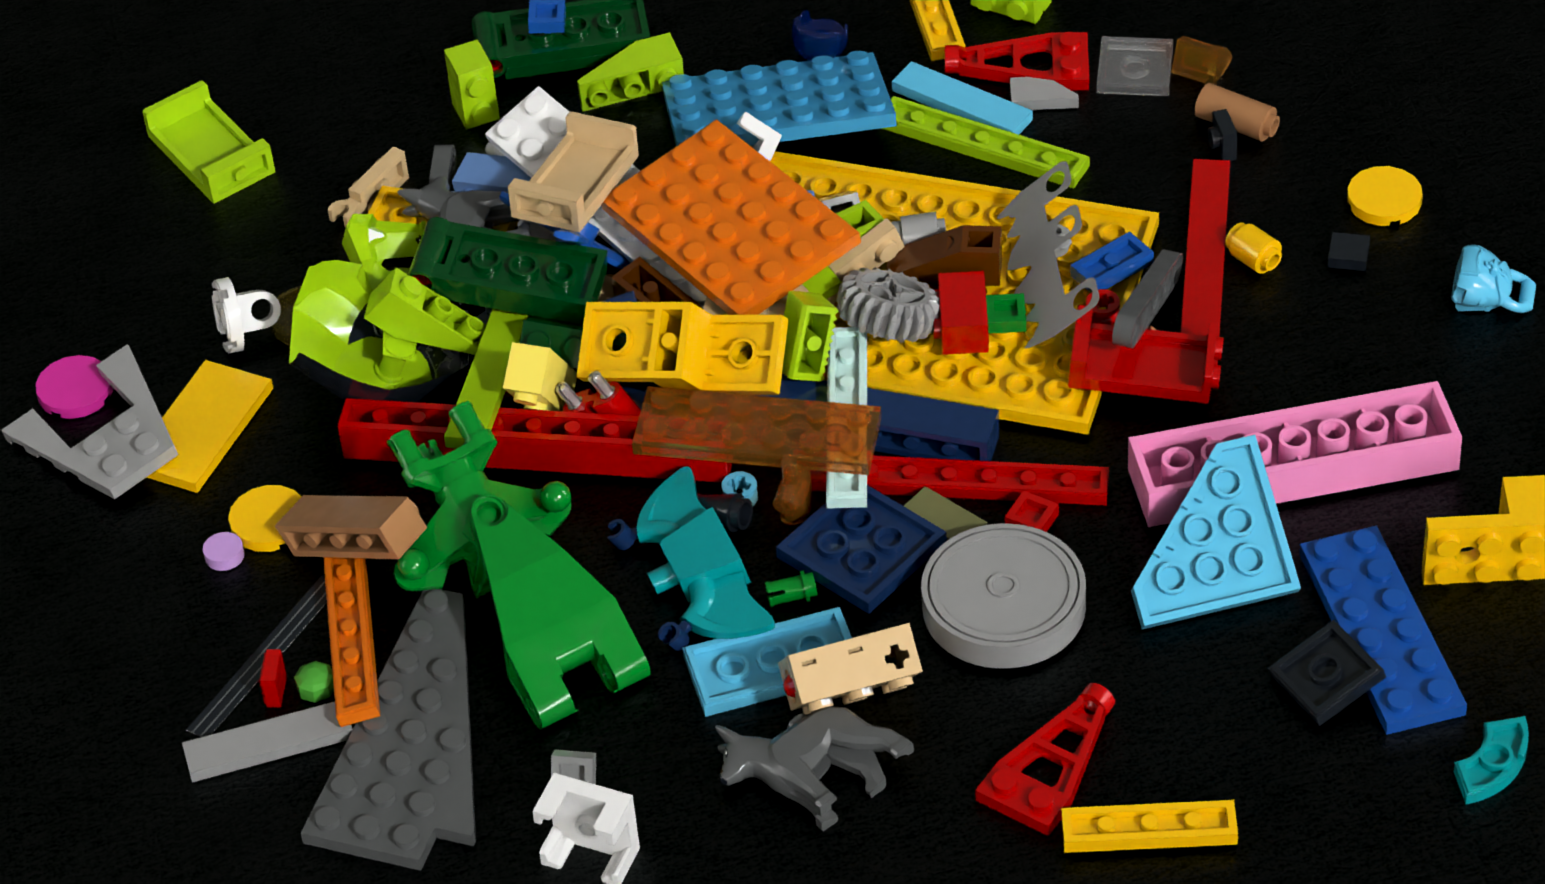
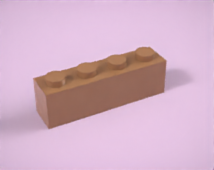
(351, 526)

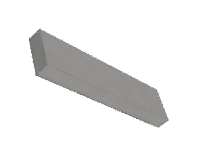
(264, 741)

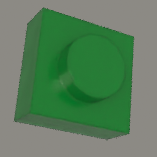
(1006, 313)

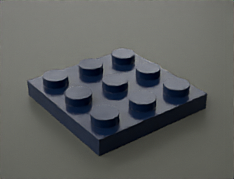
(862, 550)

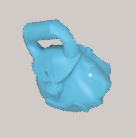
(1486, 283)

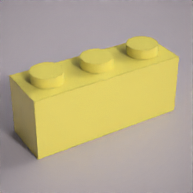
(534, 375)

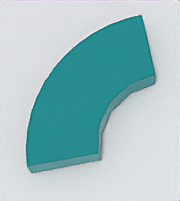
(1495, 761)

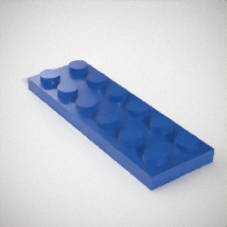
(1378, 611)

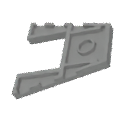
(118, 452)

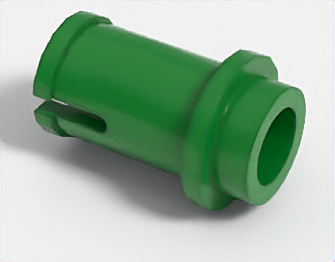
(794, 588)

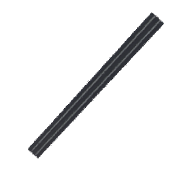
(250, 672)

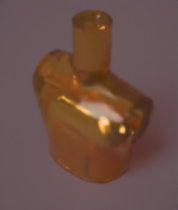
(793, 493)

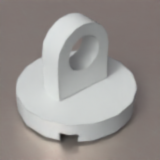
(234, 312)

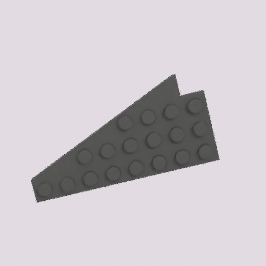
(411, 768)

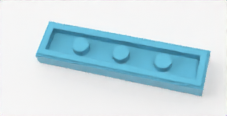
(960, 98)

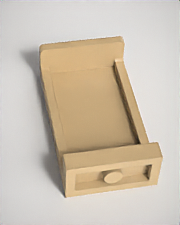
(576, 173)

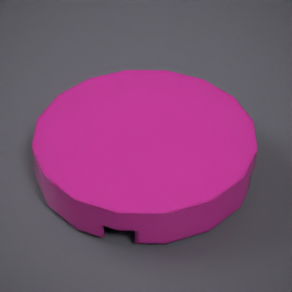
(72, 387)

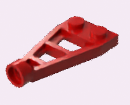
(1067, 50)
(1030, 800)

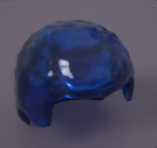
(818, 36)

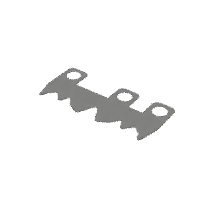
(1037, 249)

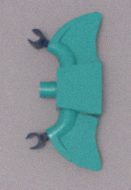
(698, 560)

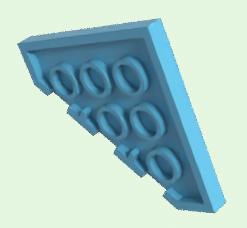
(1220, 545)

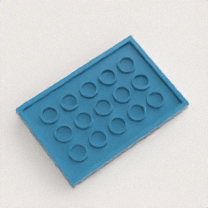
(789, 97)

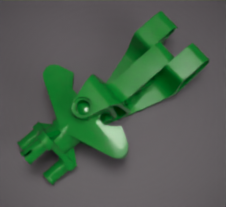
(543, 599)

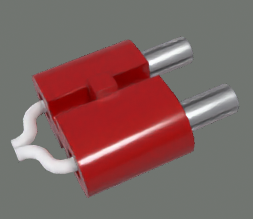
(608, 399)

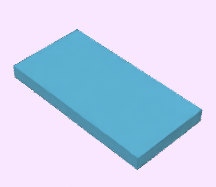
(746, 669)

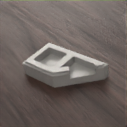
(1041, 94)

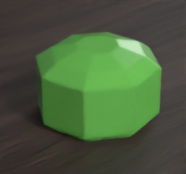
(314, 681)

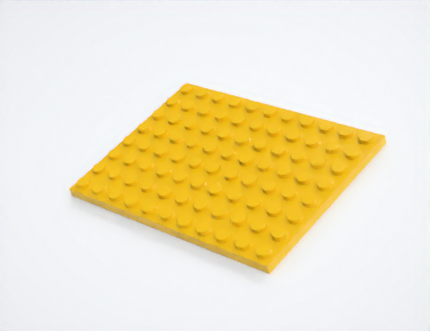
(1017, 381)

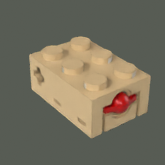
(850, 669)

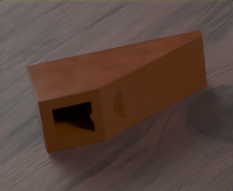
(955, 250)

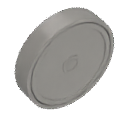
(1003, 595)

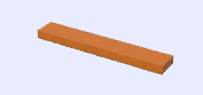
(351, 640)

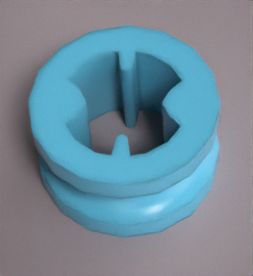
(743, 481)

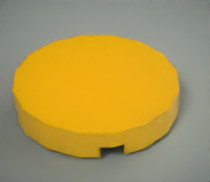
(1384, 195)
(257, 513)

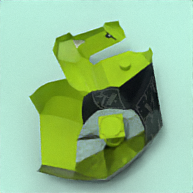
(344, 349)

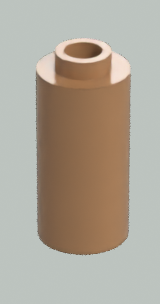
(1248, 115)

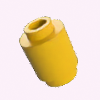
(1254, 247)

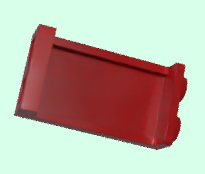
(1158, 366)

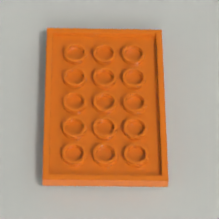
(730, 221)

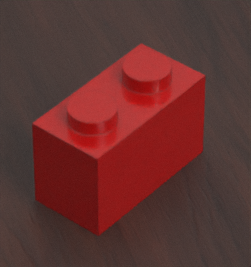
(962, 313)

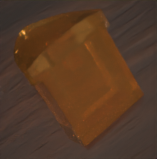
(1200, 60)

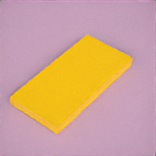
(208, 421)

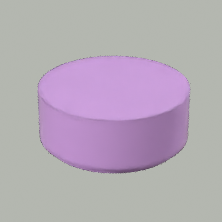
(223, 551)

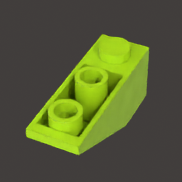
(631, 73)
(422, 316)

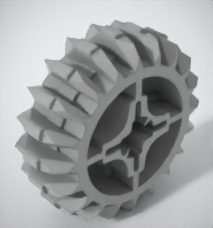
(888, 304)

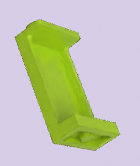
(207, 143)

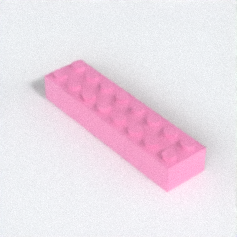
(1307, 447)

